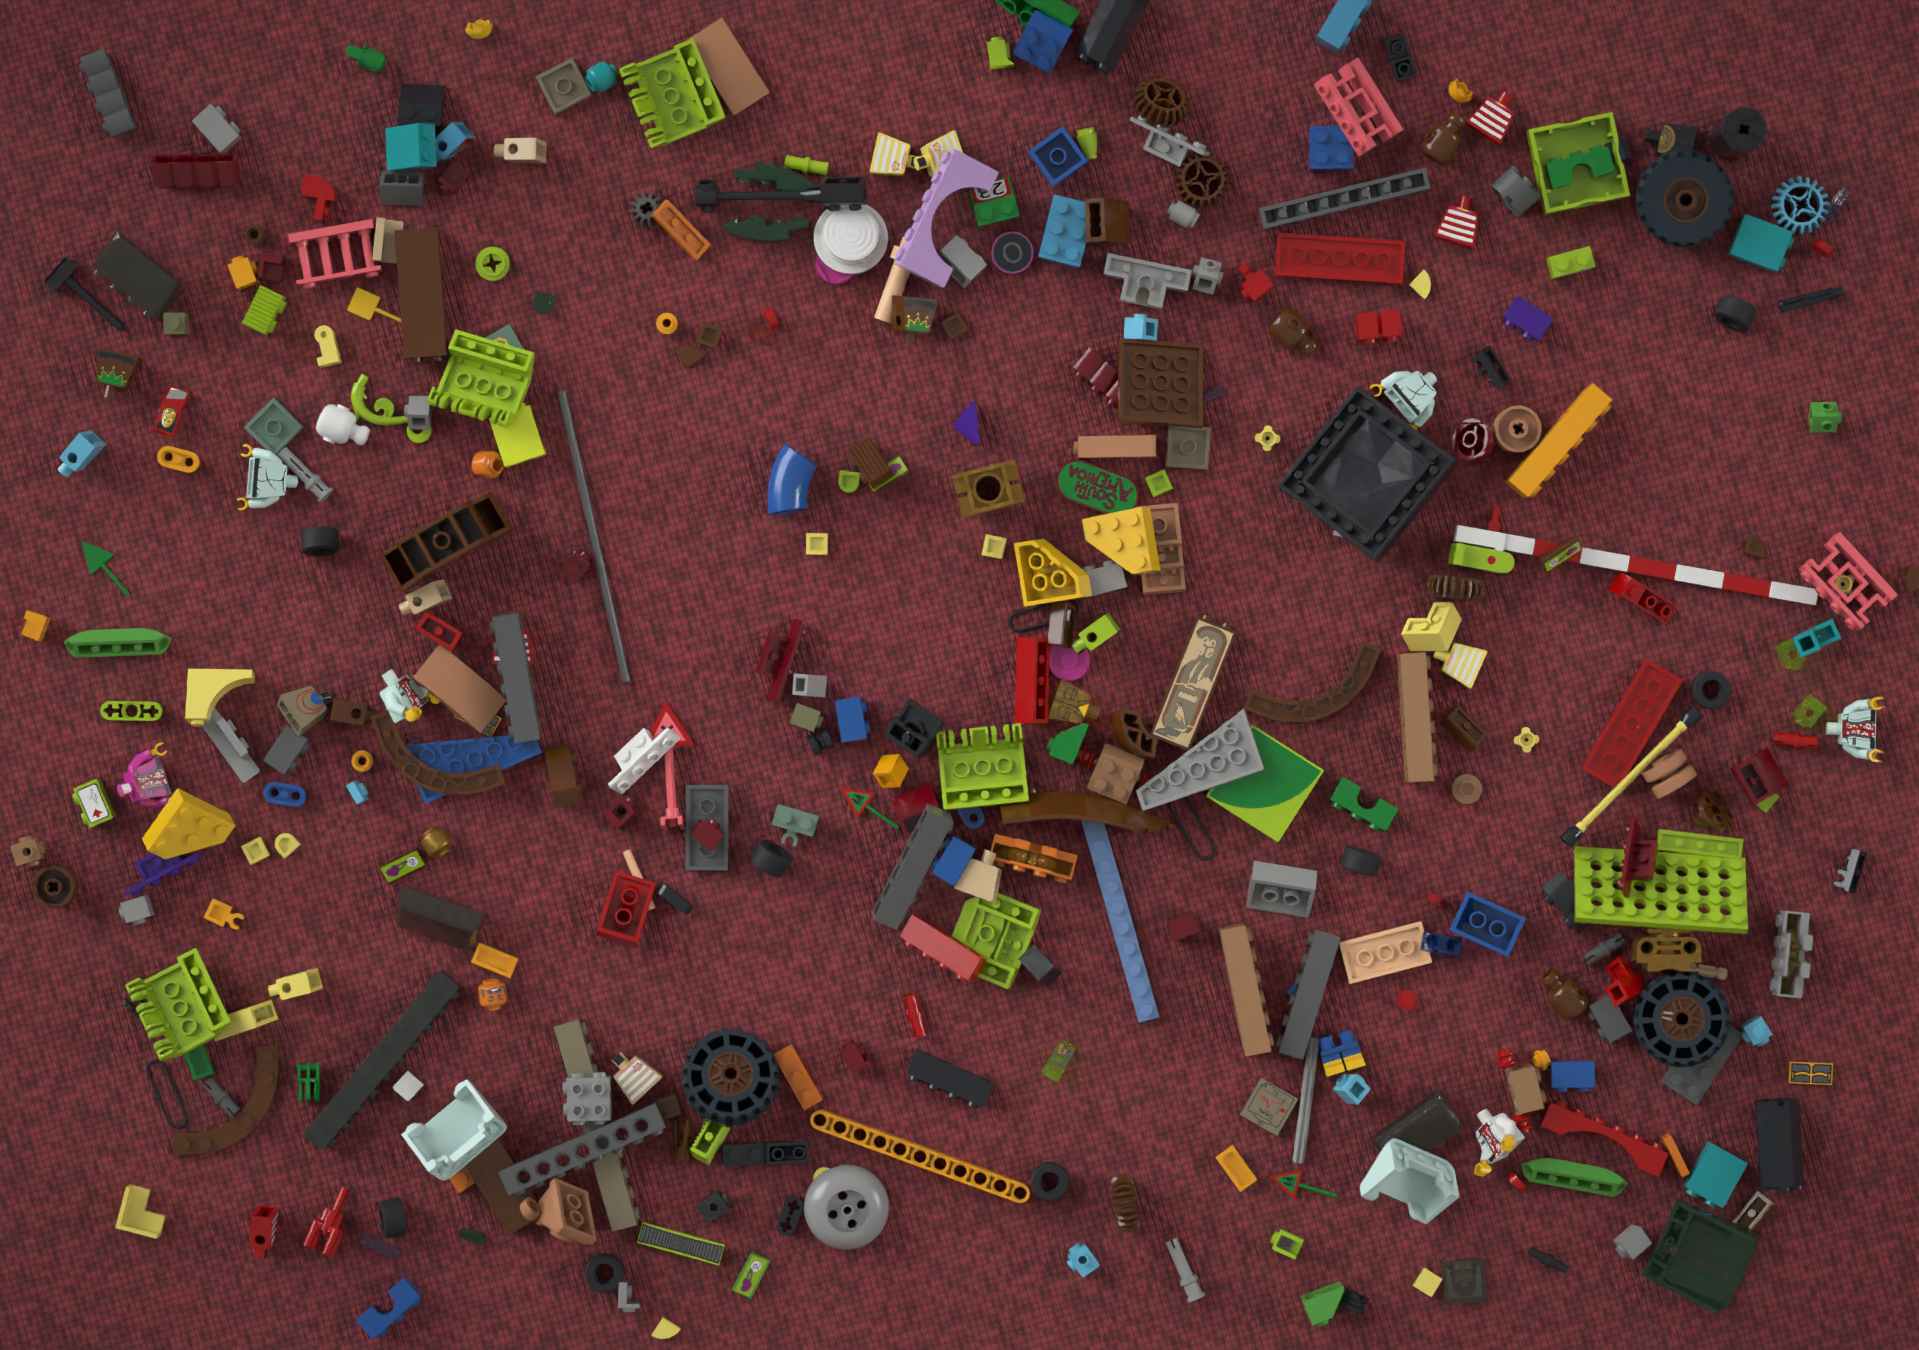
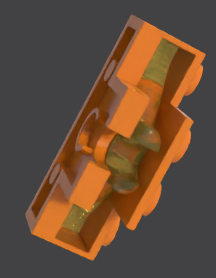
(1037, 858)

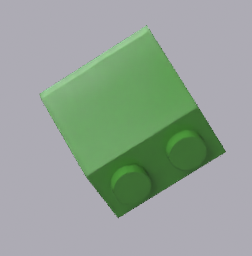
(1322, 1303)

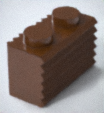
(871, 463)

